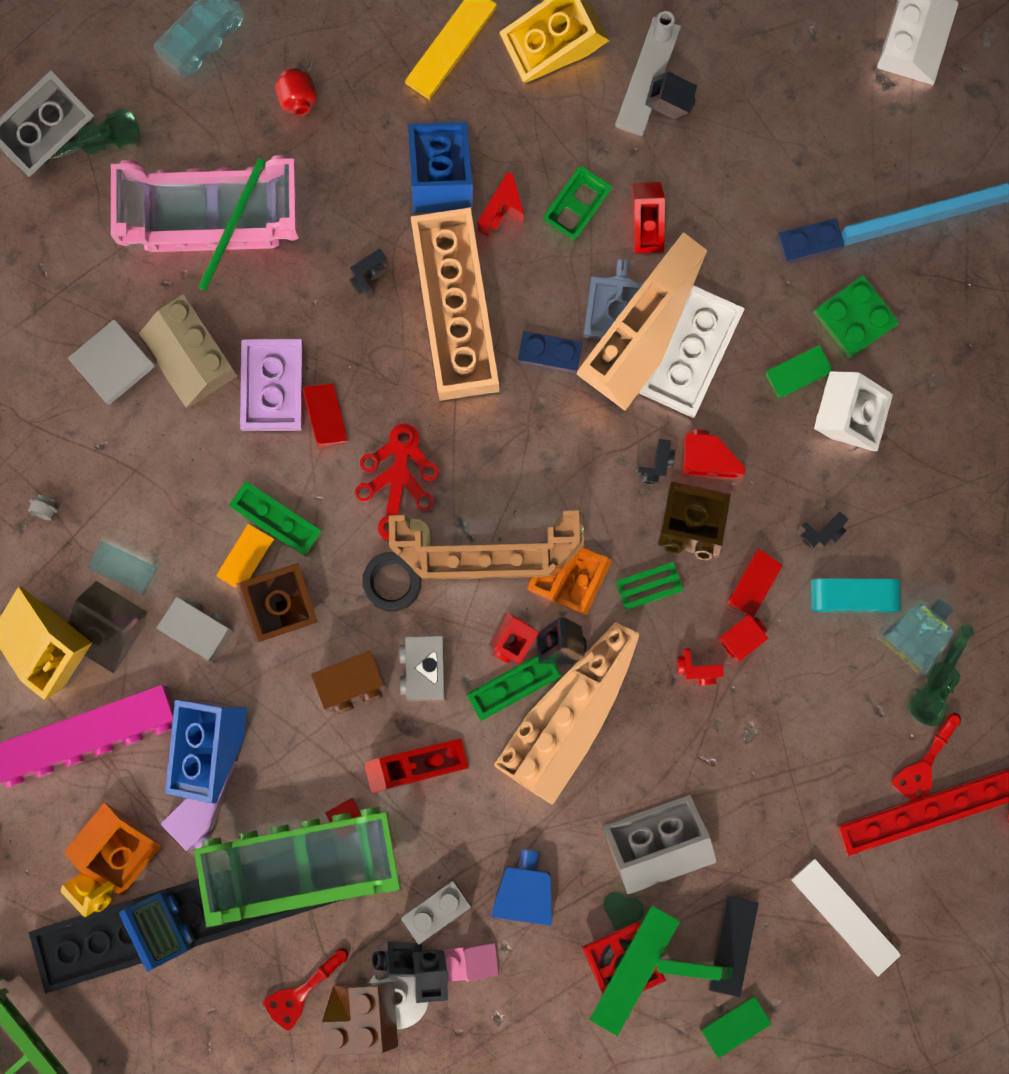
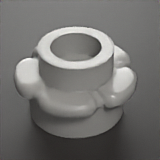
(42, 507)

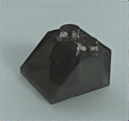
(108, 623)

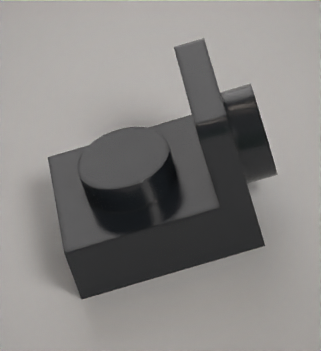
(369, 267)
(394, 959)
(430, 976)

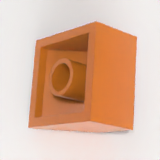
(112, 849)

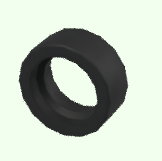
(370, 591)

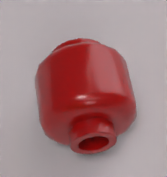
(295, 91)

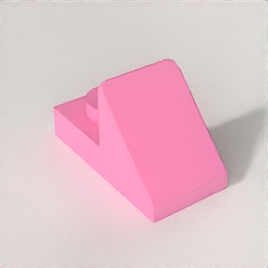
(471, 962)

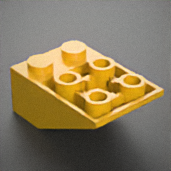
(39, 644)

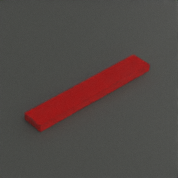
(925, 812)

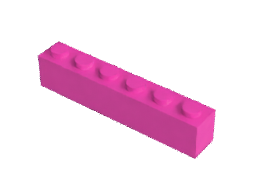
(84, 734)

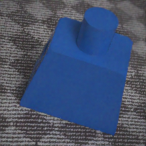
(525, 892)

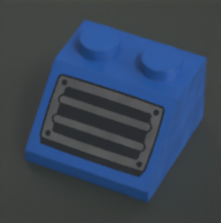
(157, 930)

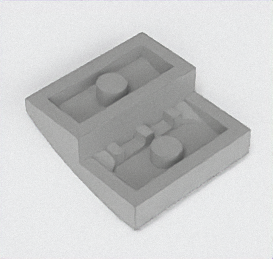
(111, 362)

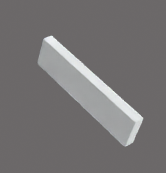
(845, 917)

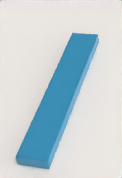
(925, 214)

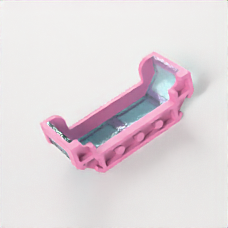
(194, 206)

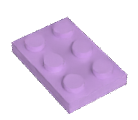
(271, 385)

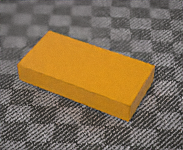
(245, 556)

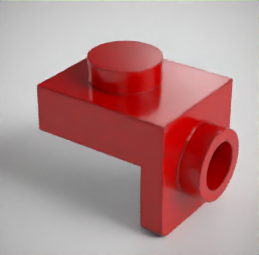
(703, 674)

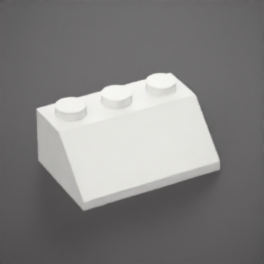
(917, 38)

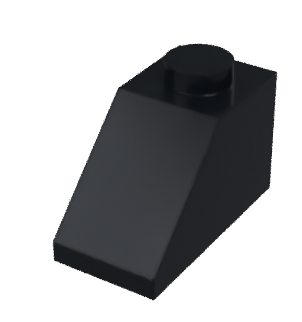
(561, 642)

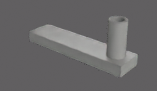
(651, 63)

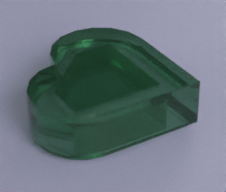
(622, 910)

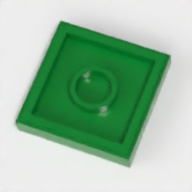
(694, 969)

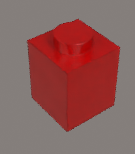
(743, 638)

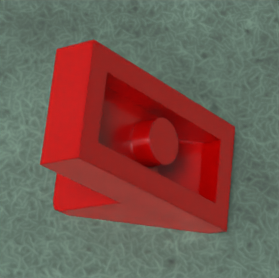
(505, 200)

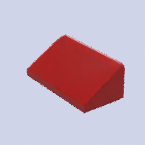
(325, 415)
(754, 583)

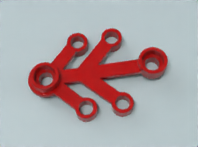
(398, 473)

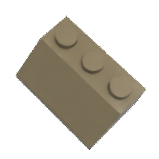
(186, 352)

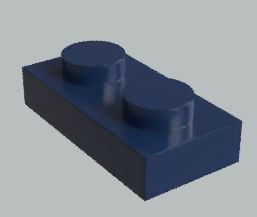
(810, 241)
(549, 352)

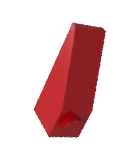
(415, 765)

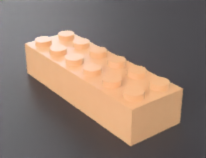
(455, 304)

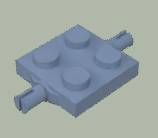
(607, 300)

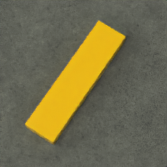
(450, 46)

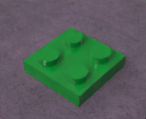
(856, 317)

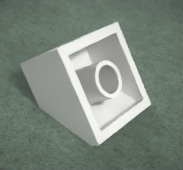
(853, 410)

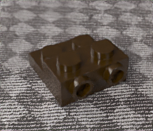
(694, 521)

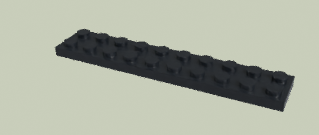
(101, 945)

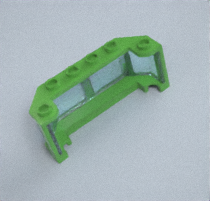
(296, 867)

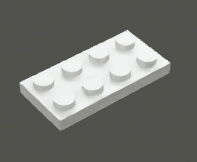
(693, 352)

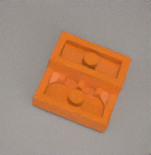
(575, 583)

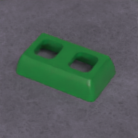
(566, 200)

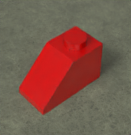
(648, 217)
(709, 457)

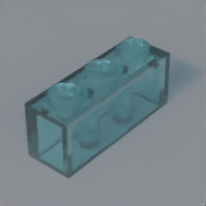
(198, 34)

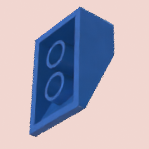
(440, 167)
(203, 748)

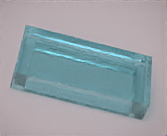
(122, 567)

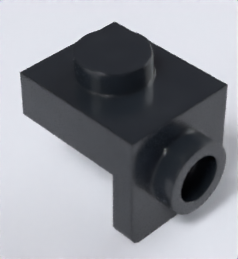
(663, 459)
(832, 531)

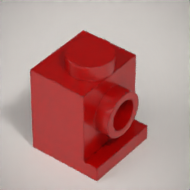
(524, 638)

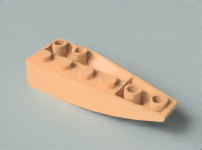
(644, 328)
(568, 717)

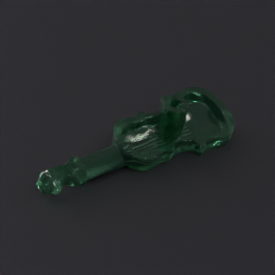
(118, 129)
(929, 703)

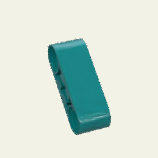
(856, 595)

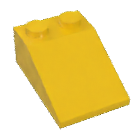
(553, 36)

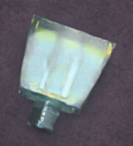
(919, 635)

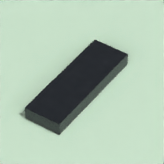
(734, 943)

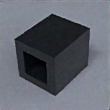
(671, 95)

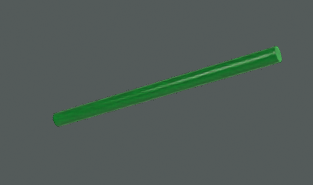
(231, 225)

